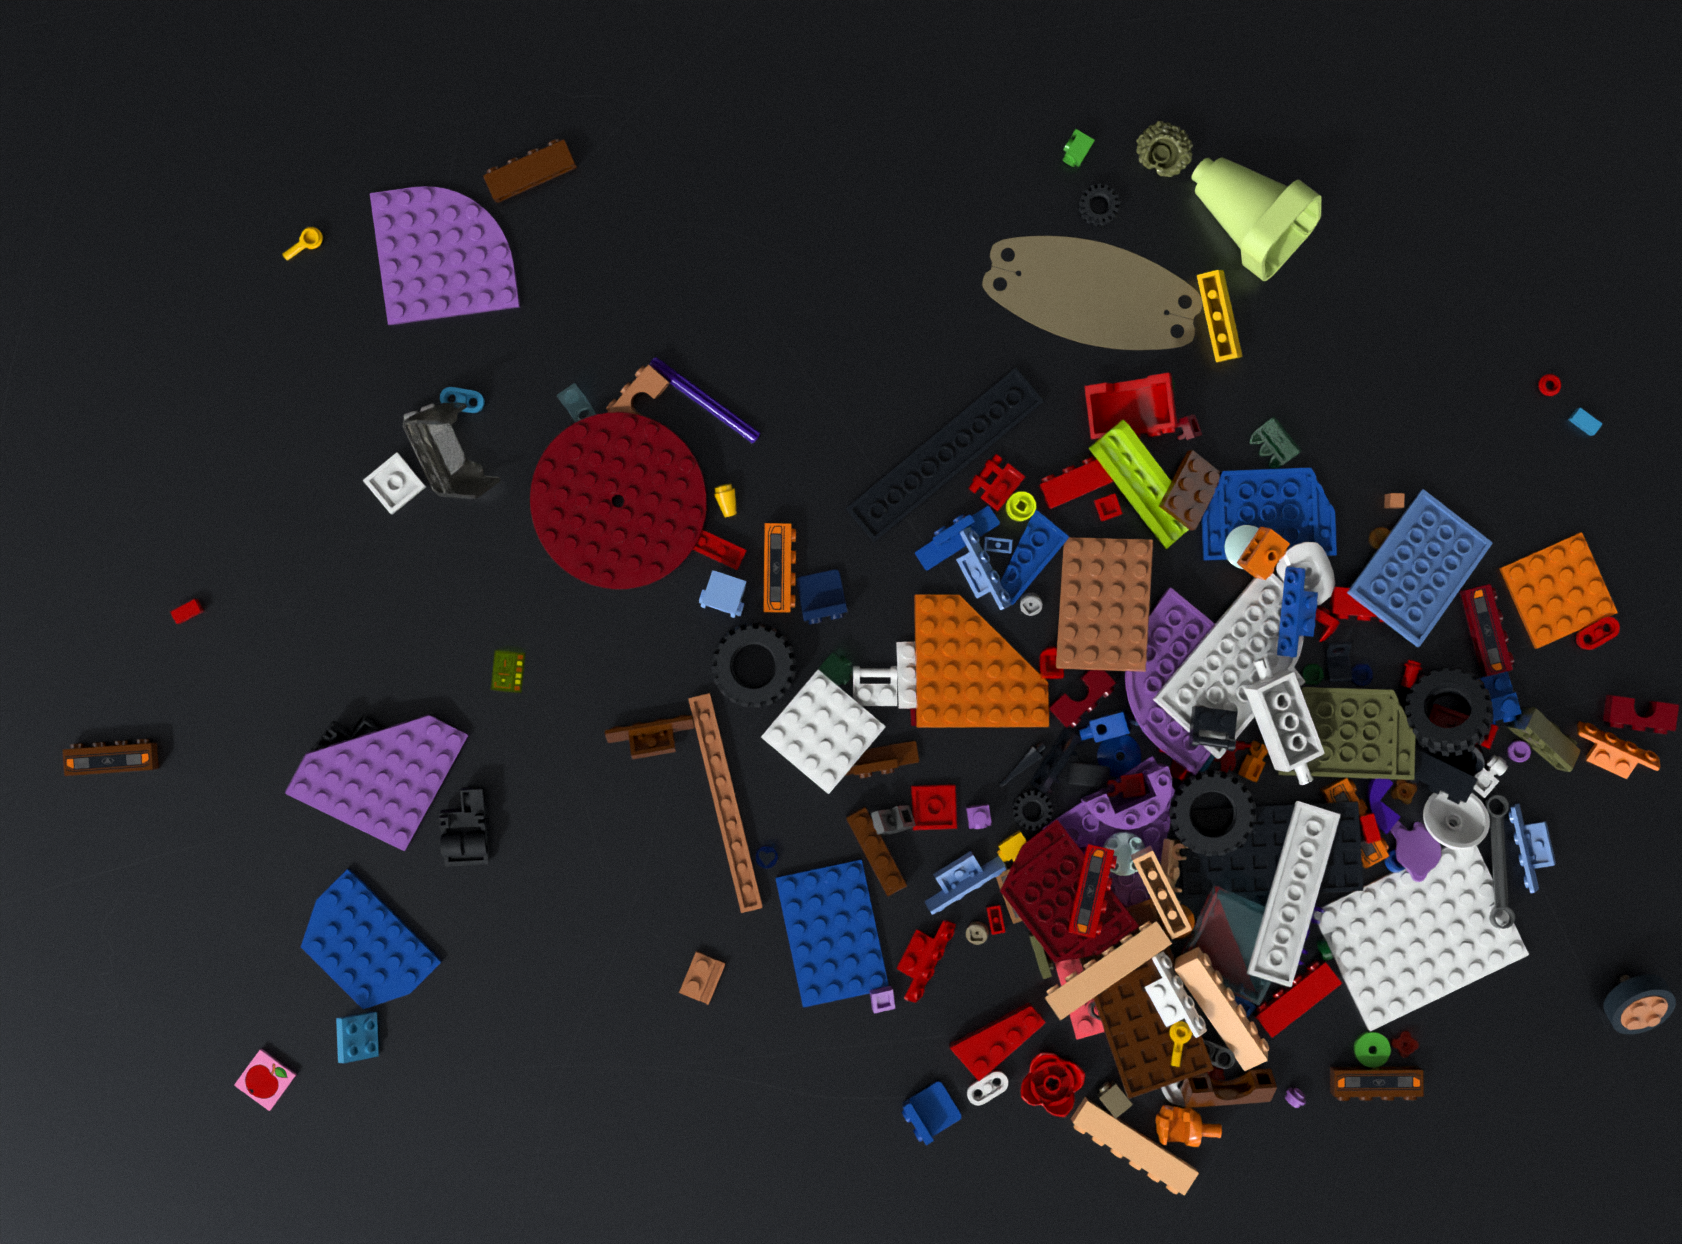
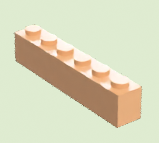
(1108, 970)
(1221, 1008)
(1134, 1146)

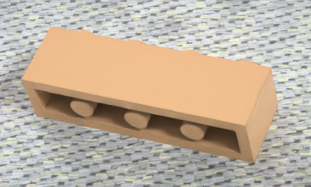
(1161, 892)

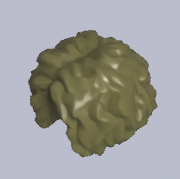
(1164, 148)

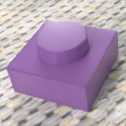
(882, 999)

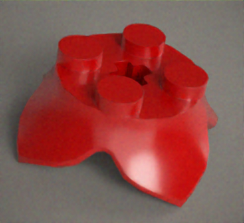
(1057, 1099)

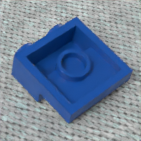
(1502, 696)

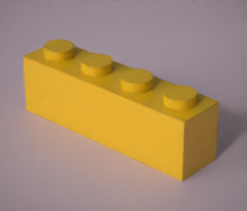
(1219, 315)

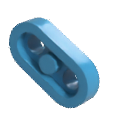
(463, 396)

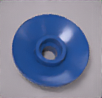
(1109, 748)

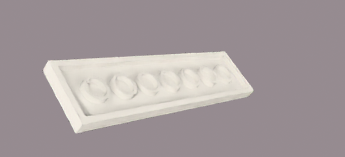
(1293, 894)

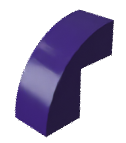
(1383, 814)

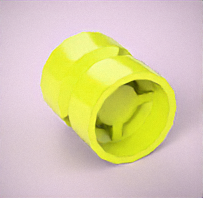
(1020, 506)

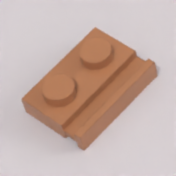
(702, 977)

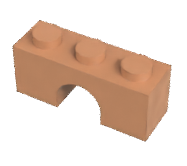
(647, 381)

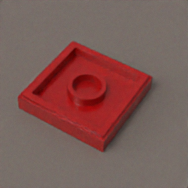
(934, 806)

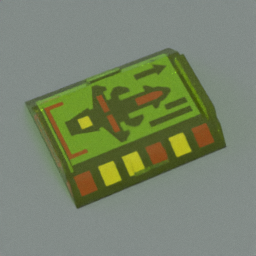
(508, 671)

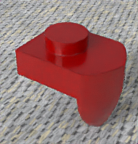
(1331, 624)
(1048, 664)

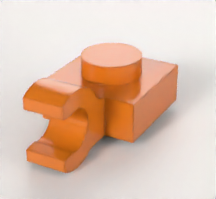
(1253, 765)

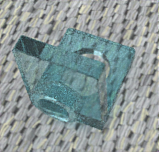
(575, 402)

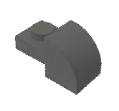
(893, 820)

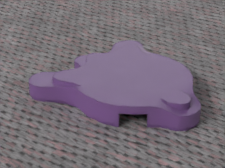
(1416, 850)

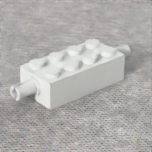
(1284, 720)

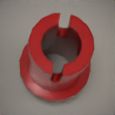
(1411, 673)

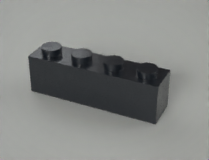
(1443, 778)

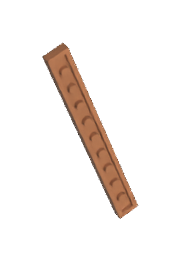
(725, 803)

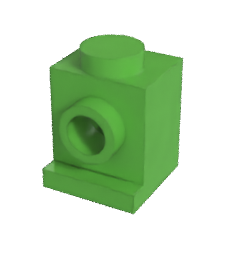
(1077, 148)

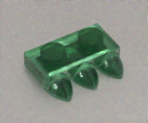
(1276, 442)

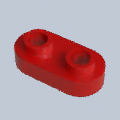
(1597, 634)

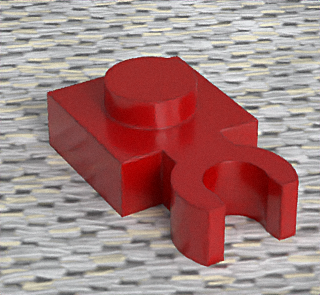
(1130, 785)

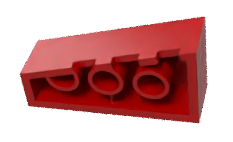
(991, 1044)

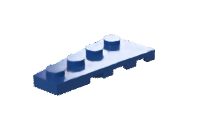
(1034, 551)

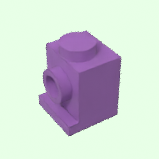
(978, 816)

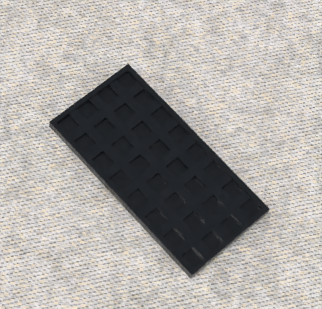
(1254, 863)

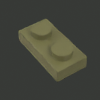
(1045, 964)

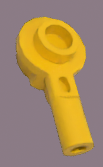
(309, 238)
(1180, 1034)

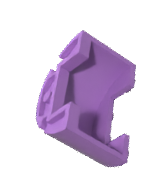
(1139, 810)

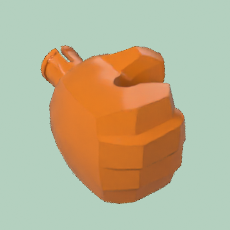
(1183, 1125)

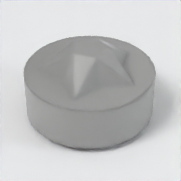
(1030, 604)

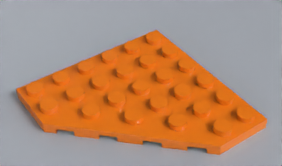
(970, 671)

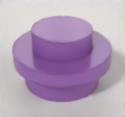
(1295, 1097)

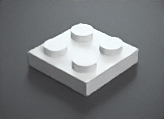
(394, 483)

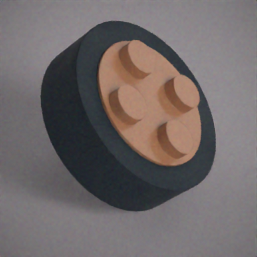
(1639, 1004)

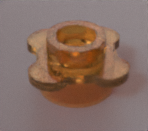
(1405, 797)

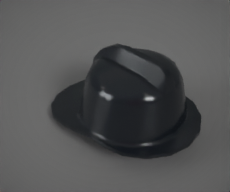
(1469, 762)

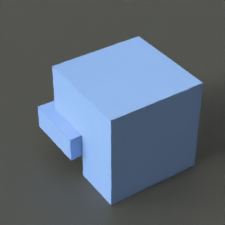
(724, 594)

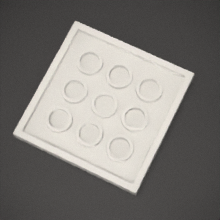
(823, 731)

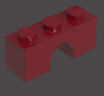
(1069, 711)
(1659, 716)

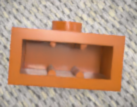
(1263, 553)

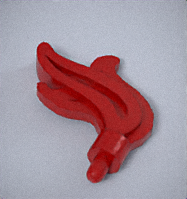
(1228, 757)

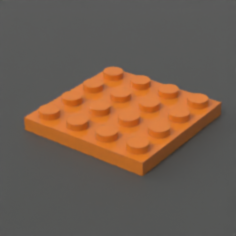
(1558, 590)

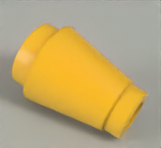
(726, 499)

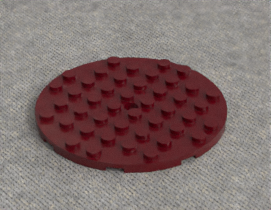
(660, 493)

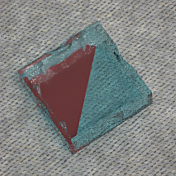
(1228, 936)

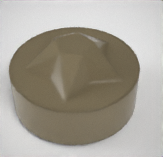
(977, 933)

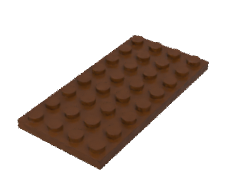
(1136, 1029)

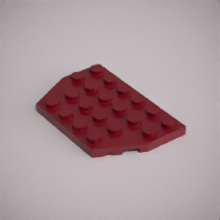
(1043, 895)

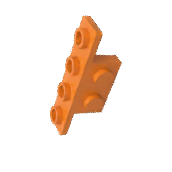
(1614, 753)

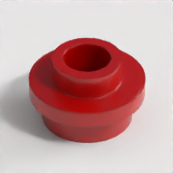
(1555, 382)

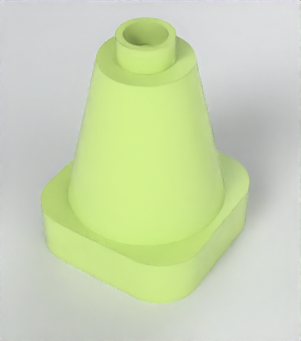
(1258, 212)

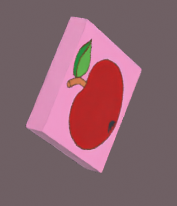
(265, 1079)

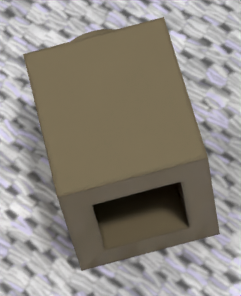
(1114, 1098)

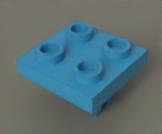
(357, 1037)

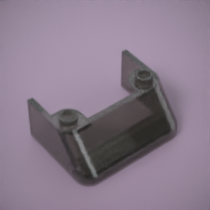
(442, 454)

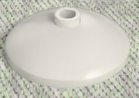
(1469, 819)

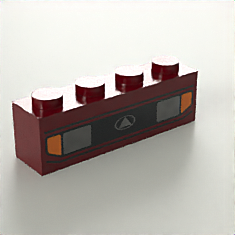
(1486, 630)

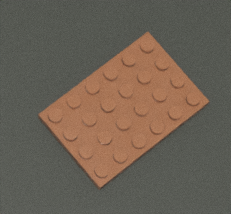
(1105, 604)

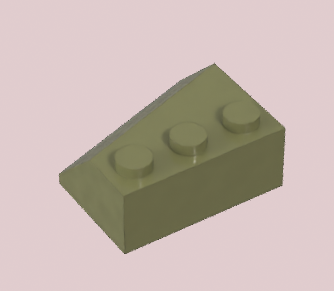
(1545, 738)

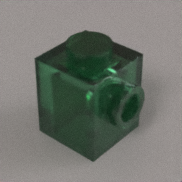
(837, 669)

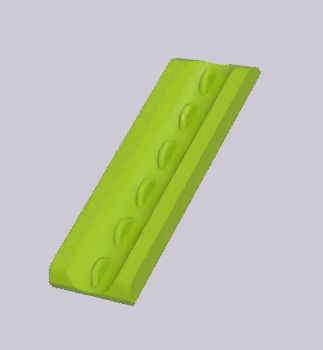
(1138, 479)

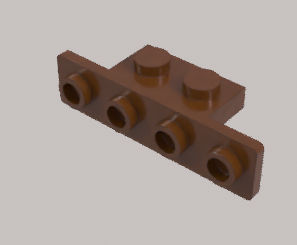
(652, 737)
(885, 759)

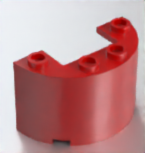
(1142, 403)

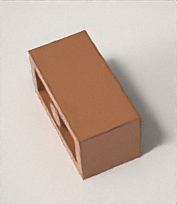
(1394, 500)

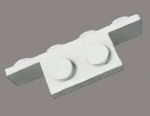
(1171, 998)

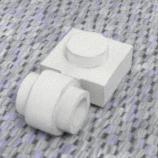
(1486, 779)

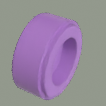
(1518, 751)

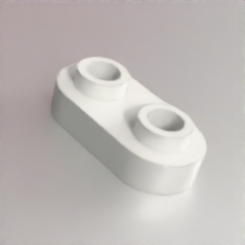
(987, 1087)

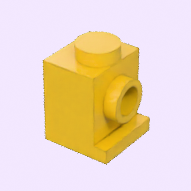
(1010, 846)

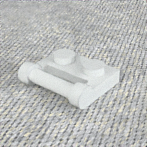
(875, 693)

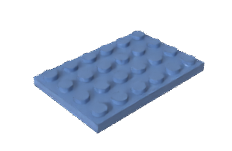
(1419, 568)

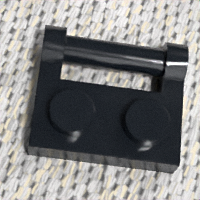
(1213, 720)

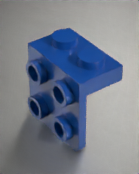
(930, 1111)

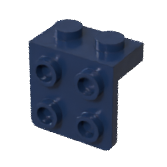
(821, 596)

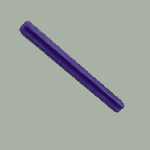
(705, 400)

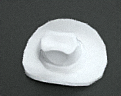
(1319, 572)

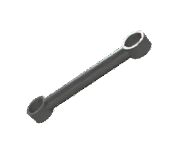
(1499, 862)

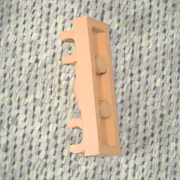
(1170, 862)

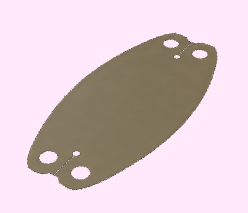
(1092, 293)

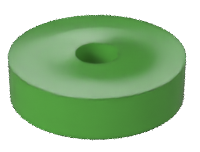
(1381, 1053)

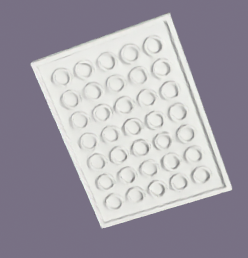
(1418, 940)

